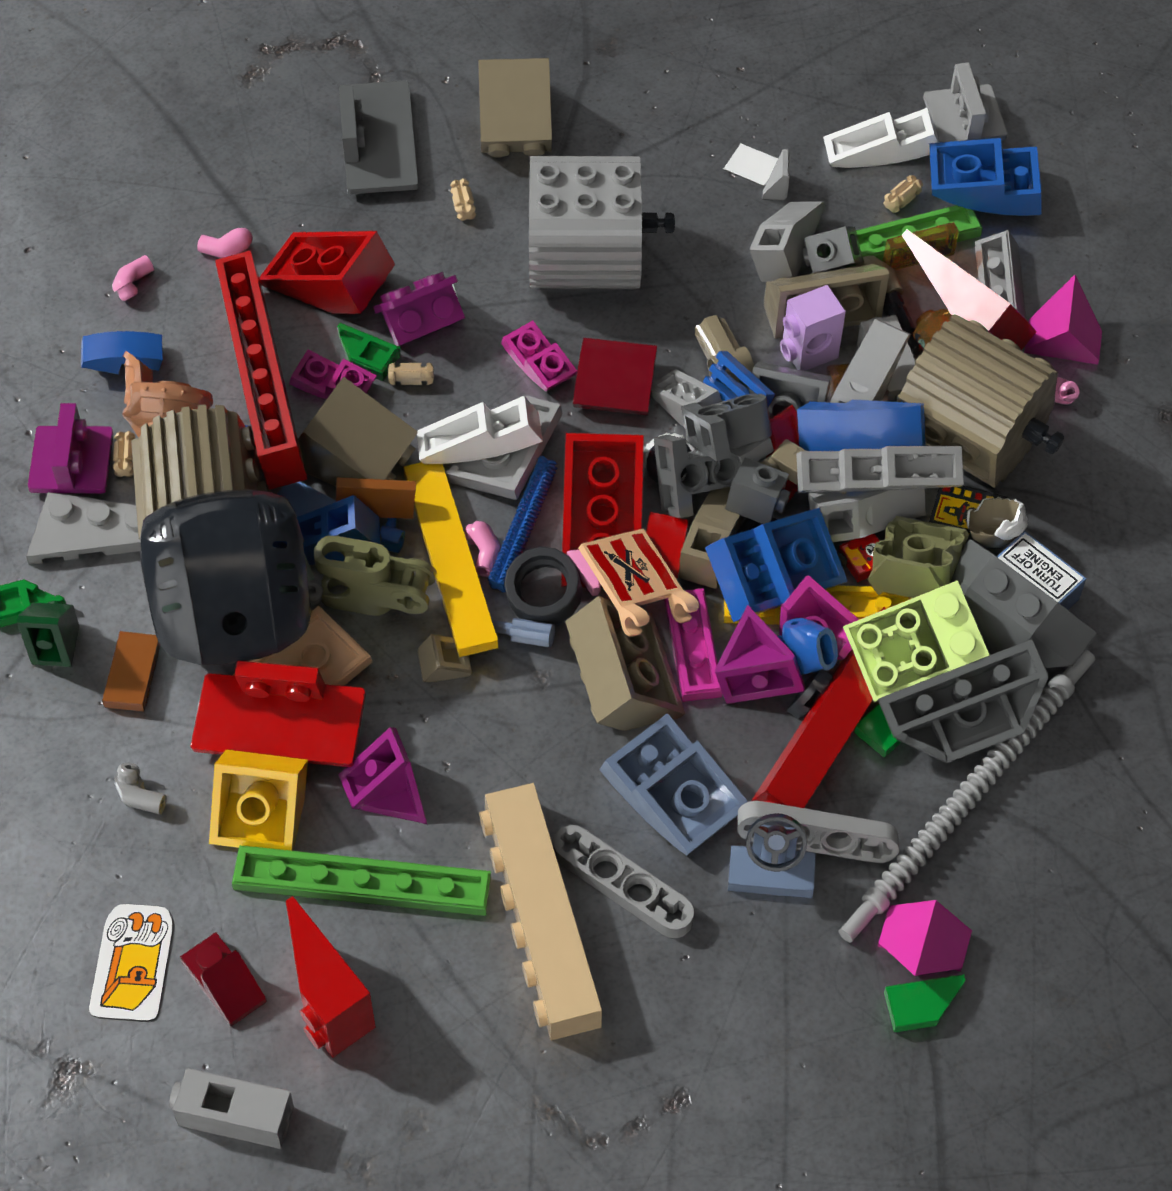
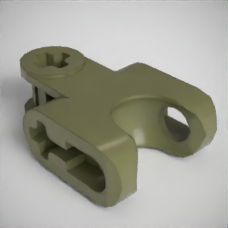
(372, 577)

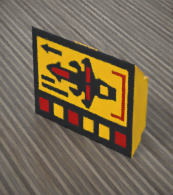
(955, 502)

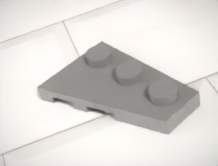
(509, 472)
(83, 526)

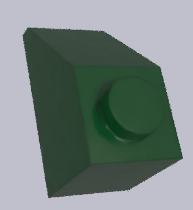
(49, 633)

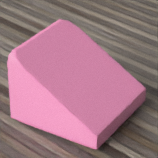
(585, 572)

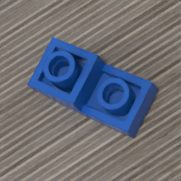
(106, 350)

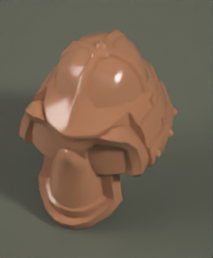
(150, 399)

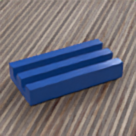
(720, 375)

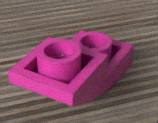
(537, 357)
(321, 376)

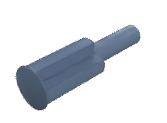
(527, 631)

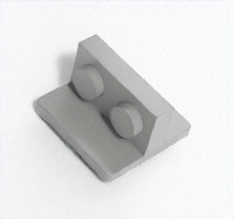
(966, 109)

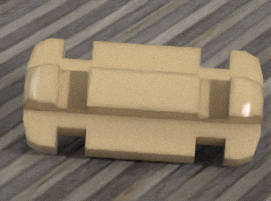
(903, 193)
(463, 199)
(411, 374)
(123, 454)

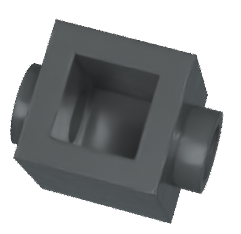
(843, 246)
(758, 491)

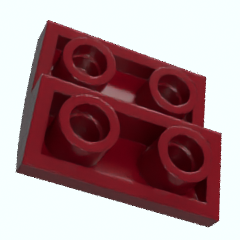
(615, 376)

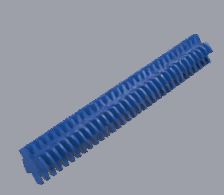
(523, 520)

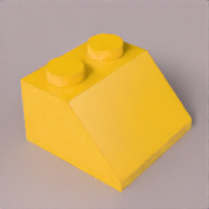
(257, 800)

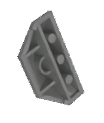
(1015, 610)
(969, 704)

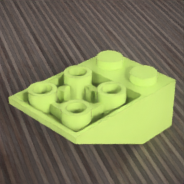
(916, 640)

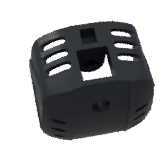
(223, 567)

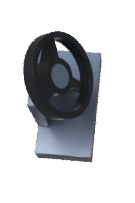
(772, 862)

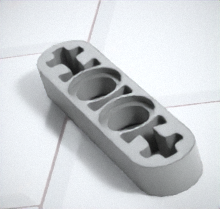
(823, 824)
(627, 875)

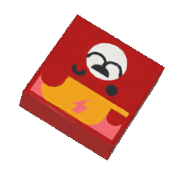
(859, 556)

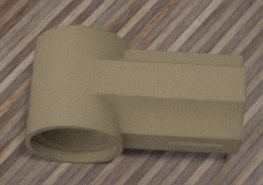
(716, 336)

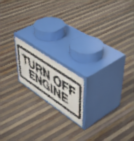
(1044, 569)

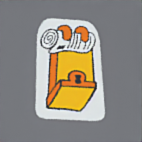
(132, 963)

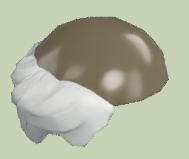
(997, 521)

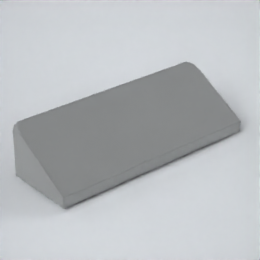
(1001, 268)

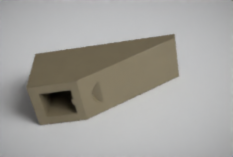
(708, 526)

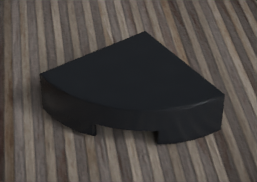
(813, 685)

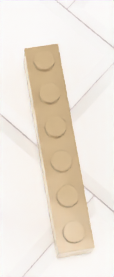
(542, 912)

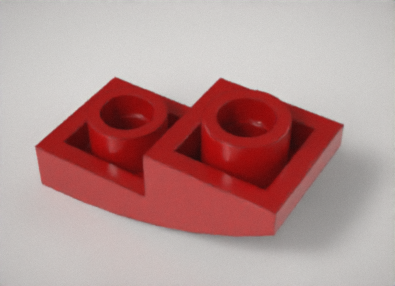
(668, 537)

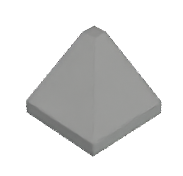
(778, 182)

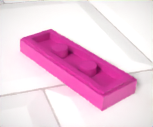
(694, 652)

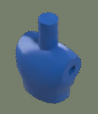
(811, 644)

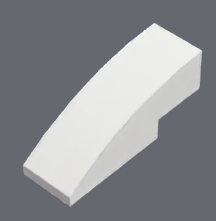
(882, 141)
(480, 433)

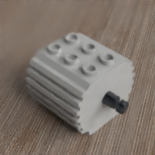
(588, 222)

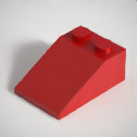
(330, 269)
(332, 996)

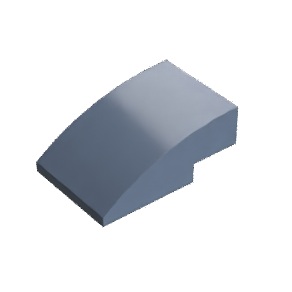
(674, 785)

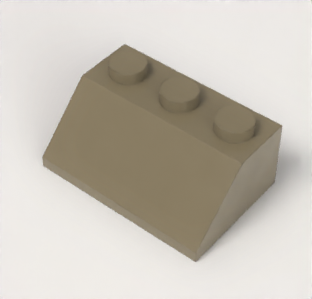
(857, 288)
(622, 674)

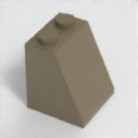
(515, 106)
(354, 438)

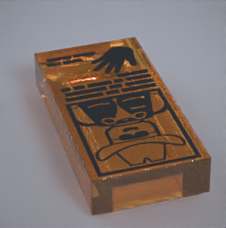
(941, 238)

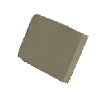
(441, 660)

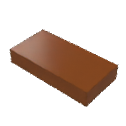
(383, 497)
(131, 671)

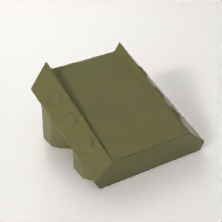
(916, 557)

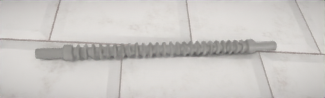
(878, 899)

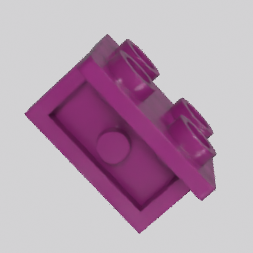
(420, 310)
(70, 455)

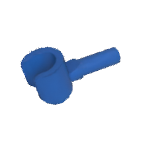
(391, 536)

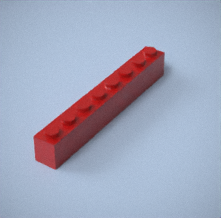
(260, 371)

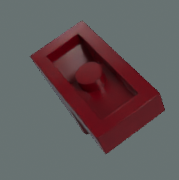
(224, 978)

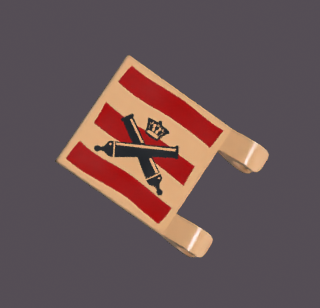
(635, 576)

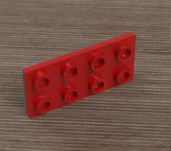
(279, 714)

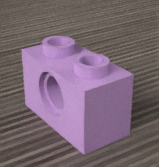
(812, 329)

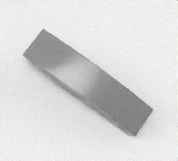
(681, 389)
(880, 469)

